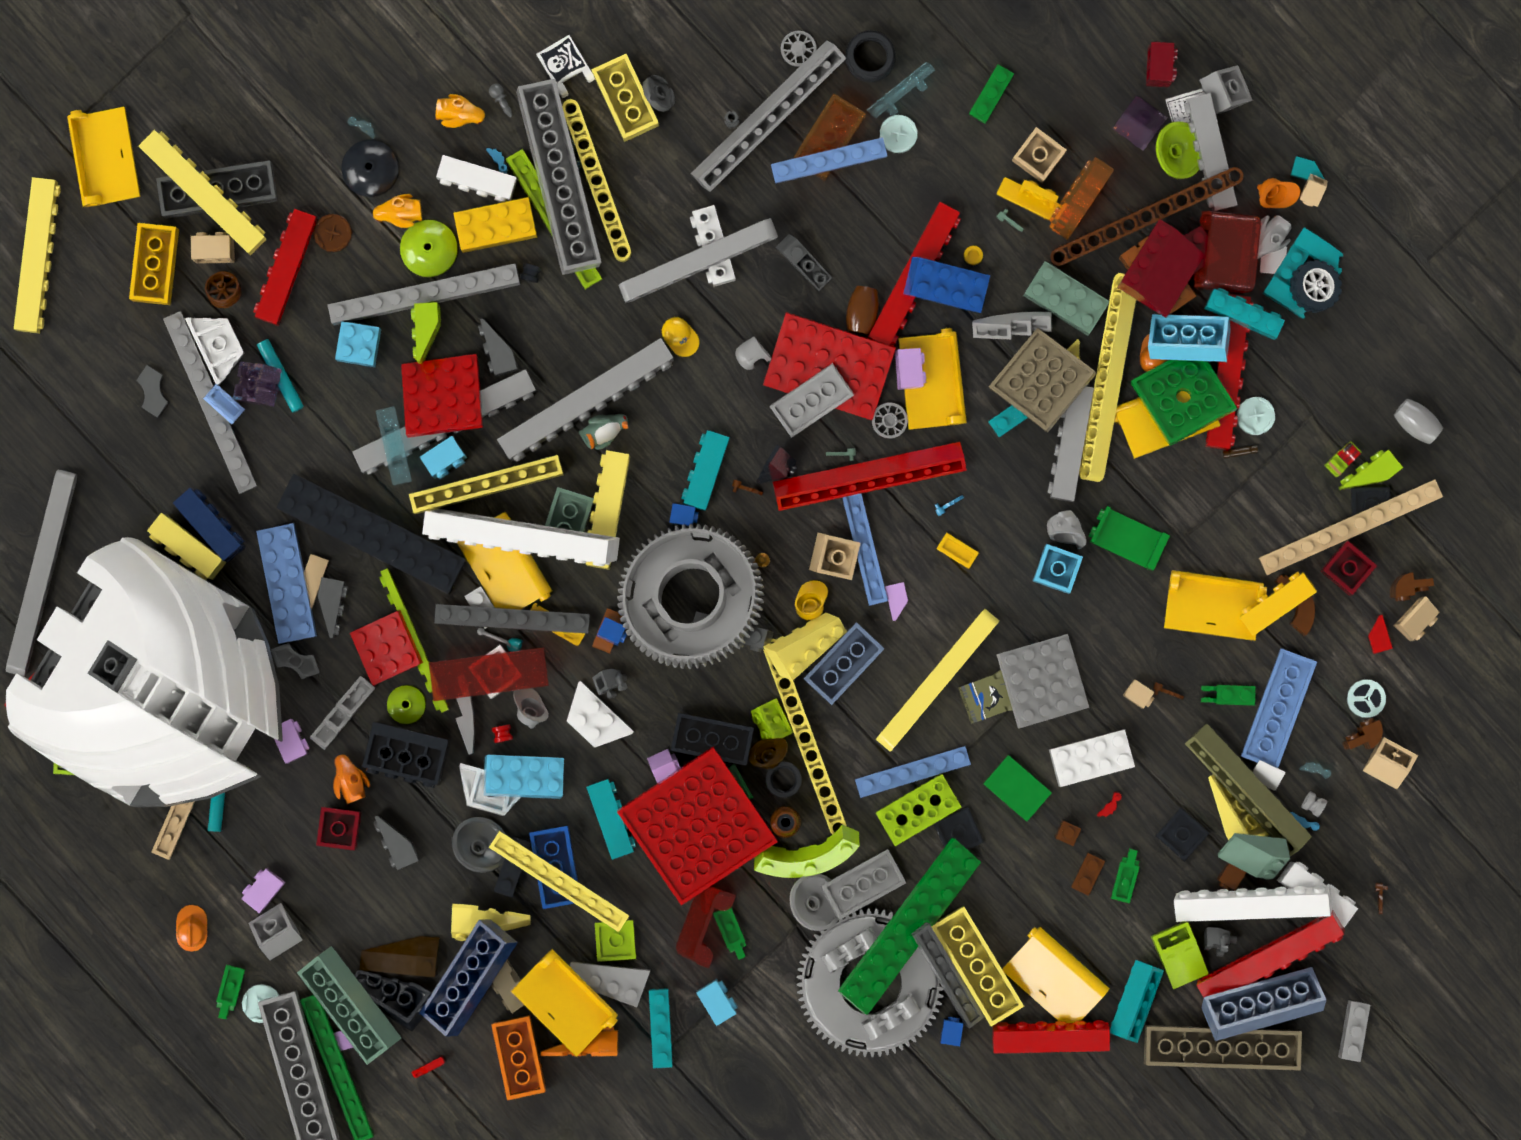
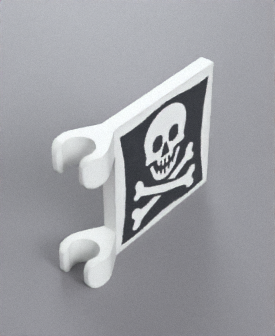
(563, 62)

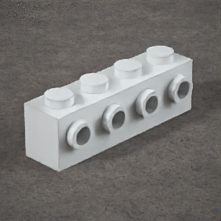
(476, 178)
(708, 232)

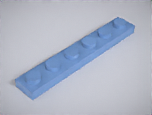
(829, 160)
(867, 555)
(912, 771)

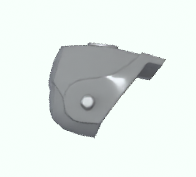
(1066, 529)

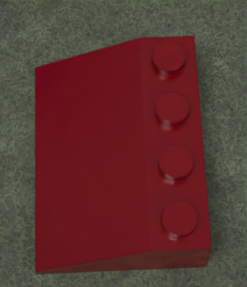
(1161, 269)

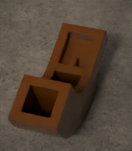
(1304, 611)

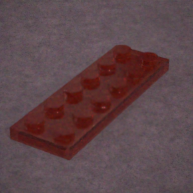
(488, 674)

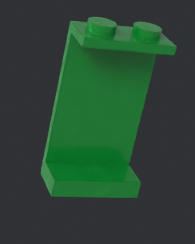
(1128, 538)

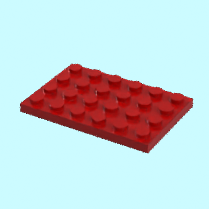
(810, 346)

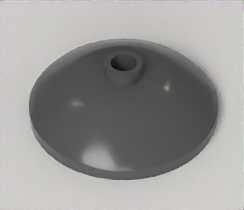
(477, 833)

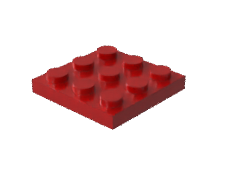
(386, 648)

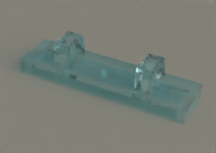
(888, 100)
(393, 445)

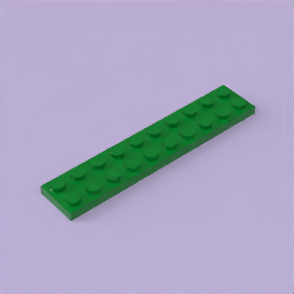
(895, 942)

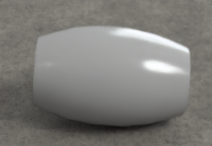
(1418, 421)

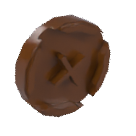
(332, 233)

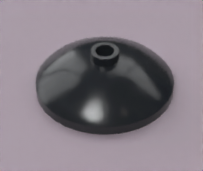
(377, 179)

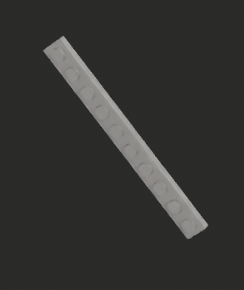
(202, 385)

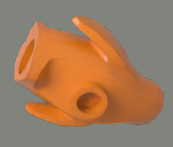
(349, 780)

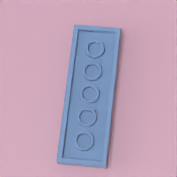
(286, 583)
(1278, 708)

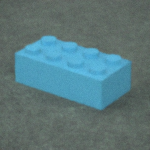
(1189, 338)
(523, 776)

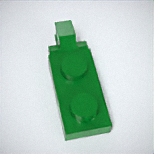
(1126, 877)
(730, 932)
(229, 990)

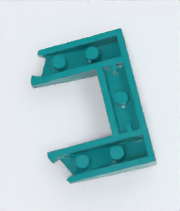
(1305, 245)

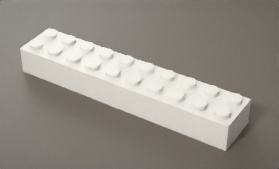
(521, 536)

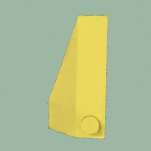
(1232, 813)
(466, 916)

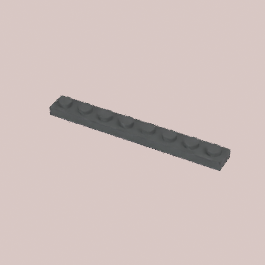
(512, 619)

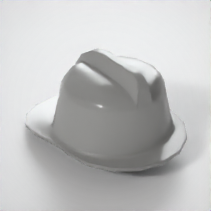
(530, 707)

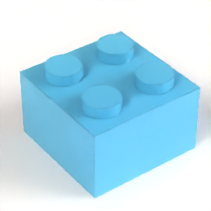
(358, 344)
(443, 457)
(1057, 569)
(716, 1001)

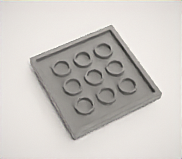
(1042, 681)

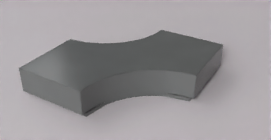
(151, 384)
(287, 657)

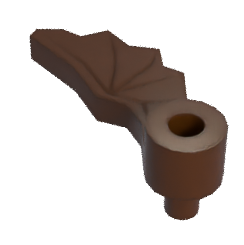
(737, 484)
(1159, 687)
(1379, 887)

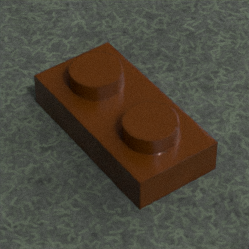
(1087, 874)

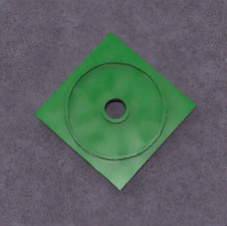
(1177, 419)

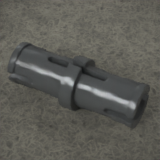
(728, 116)

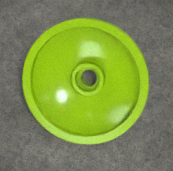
(1176, 150)
(433, 261)

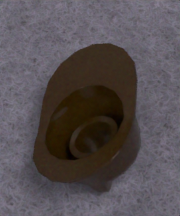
(768, 753)

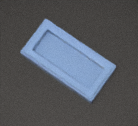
(224, 403)

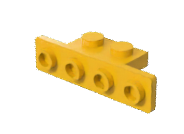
(1030, 197)

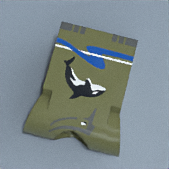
(985, 697)

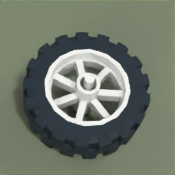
(1300, 293)

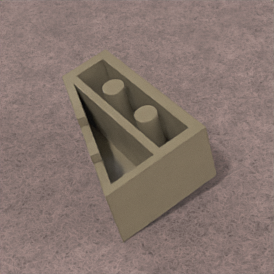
(504, 983)

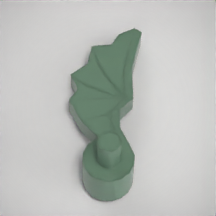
(1002, 215)
(850, 452)

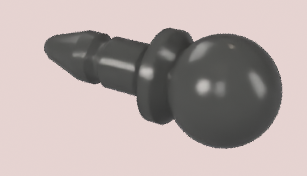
(497, 91)

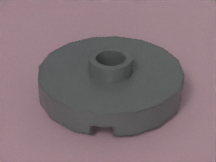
(658, 93)

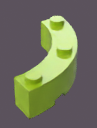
(810, 859)

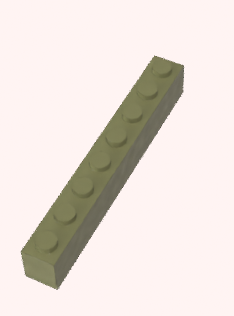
(1247, 788)

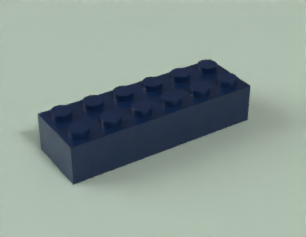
(468, 977)

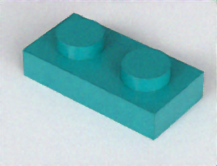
(1006, 420)

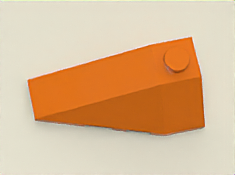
(602, 1045)

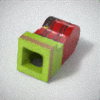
(1342, 459)

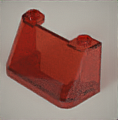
(1230, 252)
(697, 922)

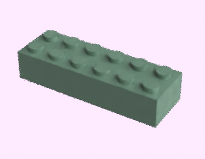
(349, 1005)

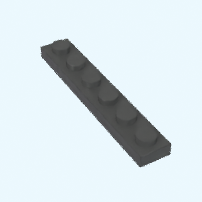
(947, 975)

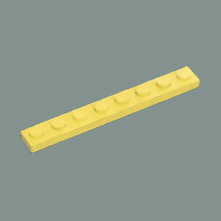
(559, 881)

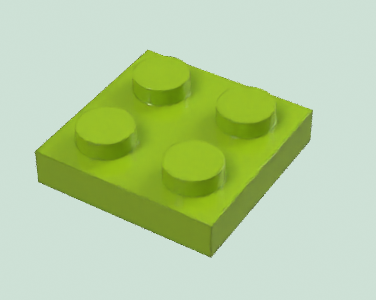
(613, 944)

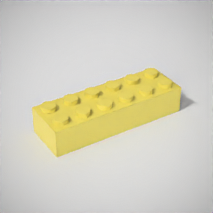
(610, 496)
(977, 966)

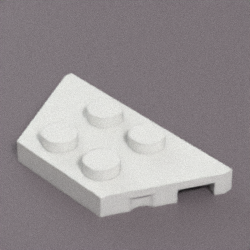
(217, 345)
(595, 719)
(474, 790)

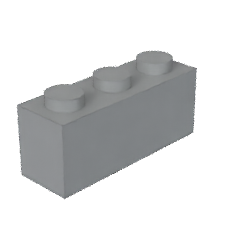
(1354, 1031)

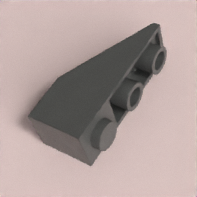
(803, 261)
(500, 354)
(330, 599)
(400, 848)

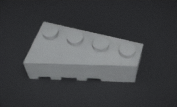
(615, 982)

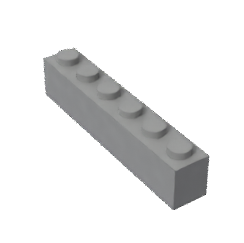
(1210, 147)
(1070, 448)

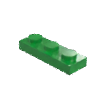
(991, 94)

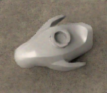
(1273, 234)

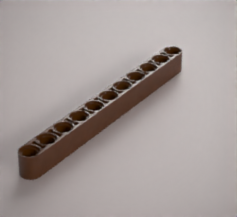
(1156, 215)

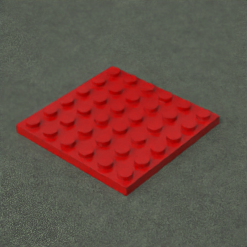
(697, 826)

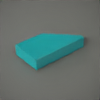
(1303, 168)

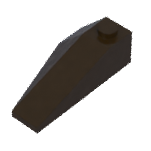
(408, 957)

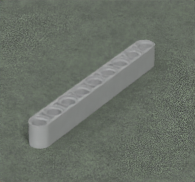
(698, 260)

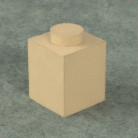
(1313, 190)
(1139, 694)

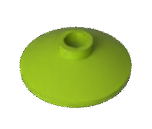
(416, 704)

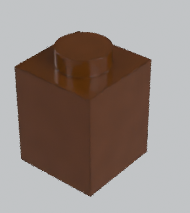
(1067, 833)
(1230, 877)

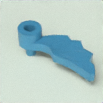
(940, 510)

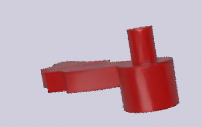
(1110, 807)

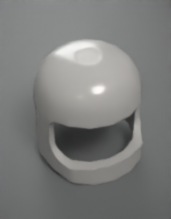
(750, 352)

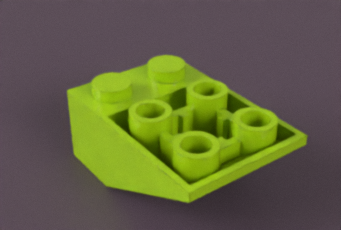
(427, 324)
(1380, 469)
(1179, 954)

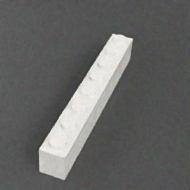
(1253, 904)

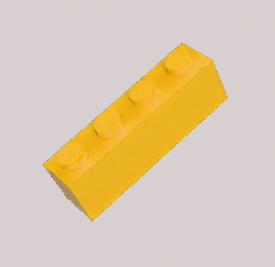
(1278, 603)

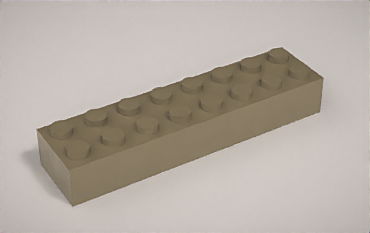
(1197, 1048)

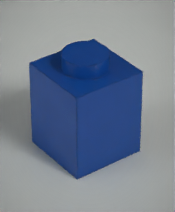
(683, 515)
(612, 632)
(951, 1031)

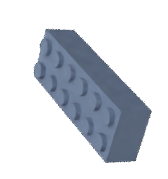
(1263, 1003)

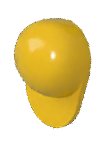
(680, 337)
(811, 600)

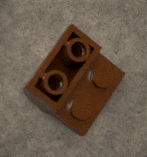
(1406, 586)
(1368, 734)

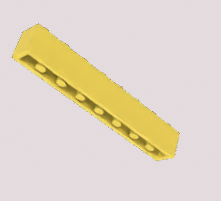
(202, 192)
(36, 255)
(486, 484)

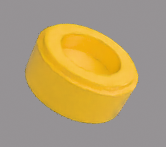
(973, 255)

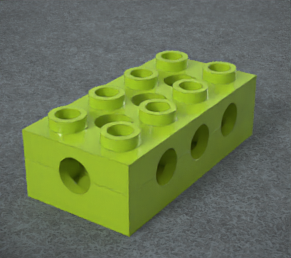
(930, 815)

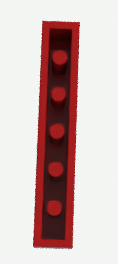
(286, 267)
(1051, 1037)

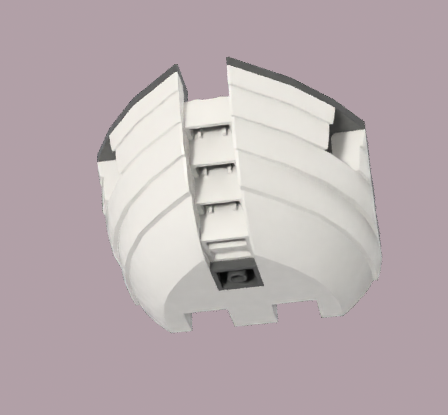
(149, 682)

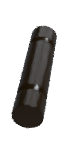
(1240, 451)

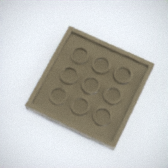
(1042, 380)

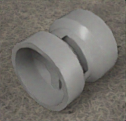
(1314, 804)

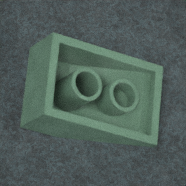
(569, 510)
(1256, 854)

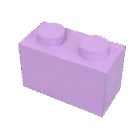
(909, 368)
(293, 745)
(663, 765)
(263, 890)

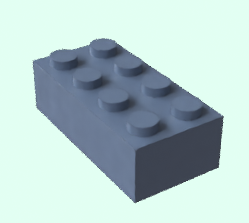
(843, 663)

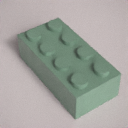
(1066, 298)

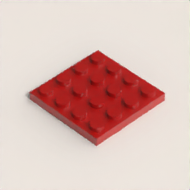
(442, 395)

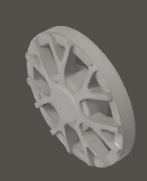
(798, 47)
(889, 420)

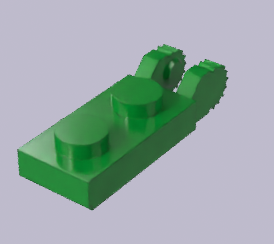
(1231, 695)

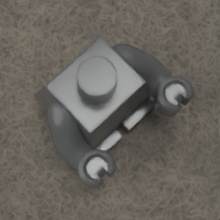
(608, 680)
(1218, 939)

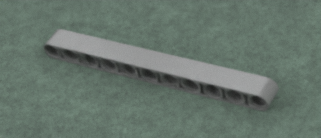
(41, 572)

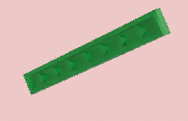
(337, 1068)

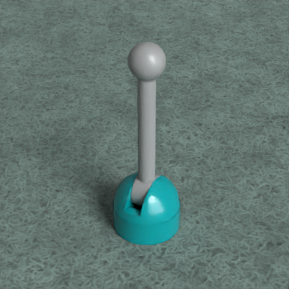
(513, 644)

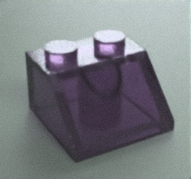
(1139, 123)

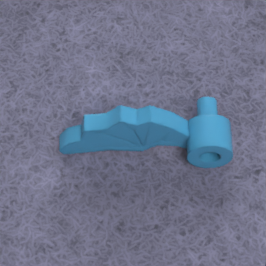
(498, 158)
(1314, 825)

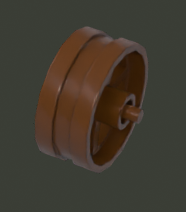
(223, 290)

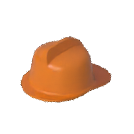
(1278, 194)
(191, 928)

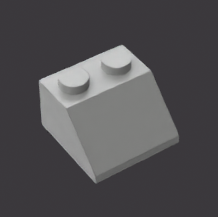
(1226, 89)
(275, 931)

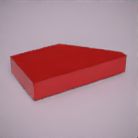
(1379, 636)
(429, 1067)

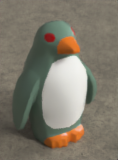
(603, 430)

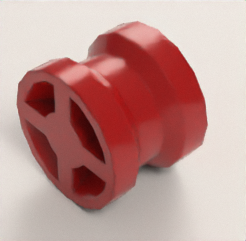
(502, 733)

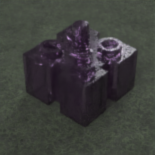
(257, 384)

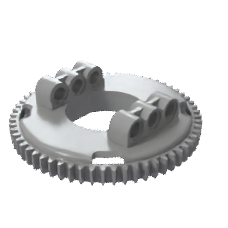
(716, 633)
(840, 1021)

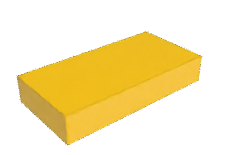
(957, 550)

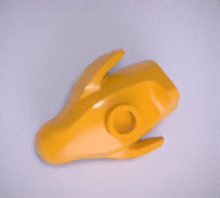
(458, 111)
(399, 211)

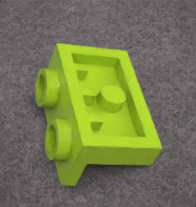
(771, 720)

